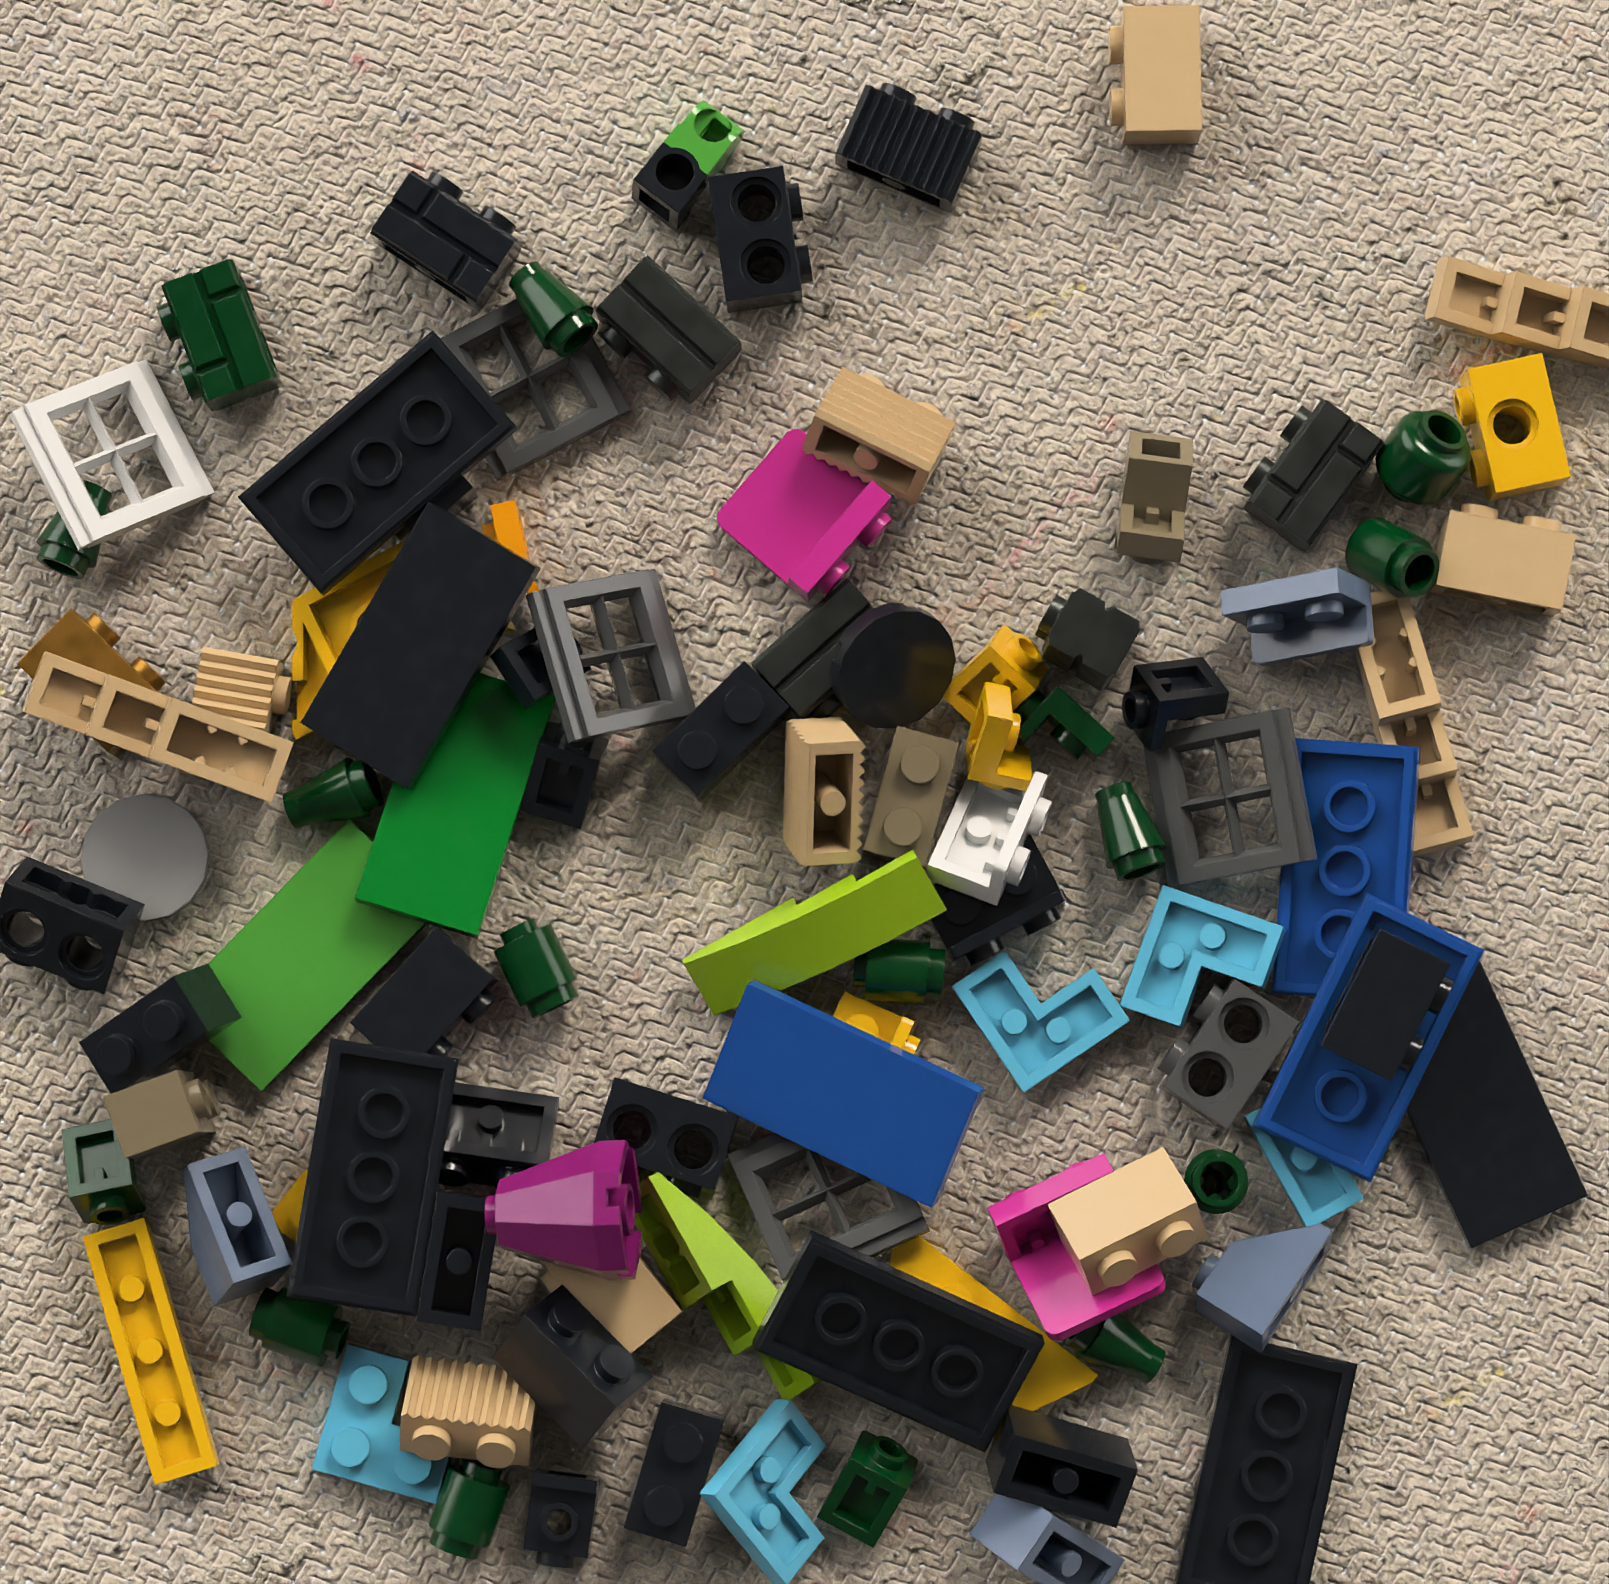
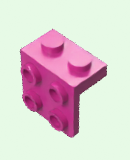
(804, 516)
(1045, 1266)

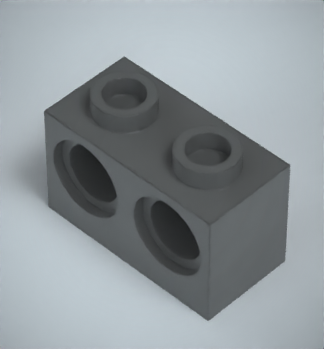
(1240, 1063)

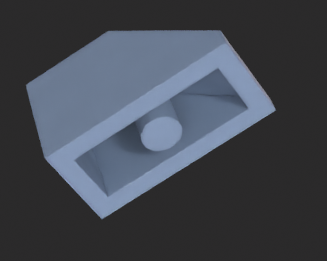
(232, 1227)
(1259, 1281)
(1044, 1544)

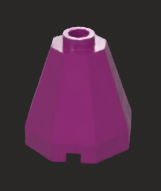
(573, 1211)

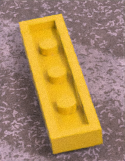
(151, 1350)

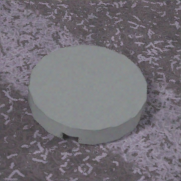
(147, 853)

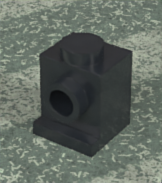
(568, 1492)

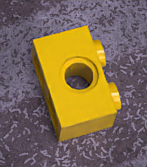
(1523, 391)

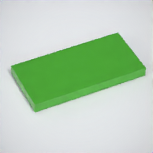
(305, 959)

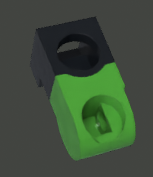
(683, 162)

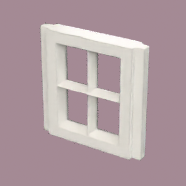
(63, 477)

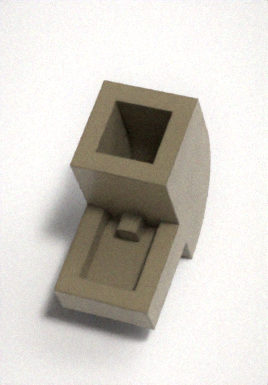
(1154, 498)

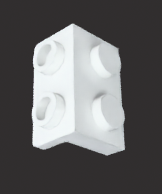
(986, 837)

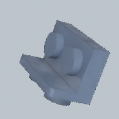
(1302, 615)

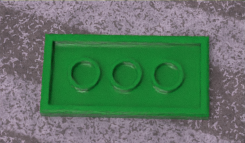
(450, 833)

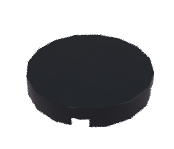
(893, 665)

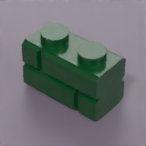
(219, 336)

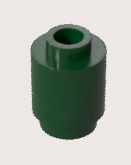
(1392, 558)
(536, 967)
(901, 972)
(299, 1327)
(468, 1509)

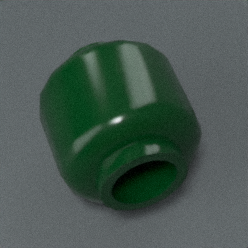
(1423, 457)

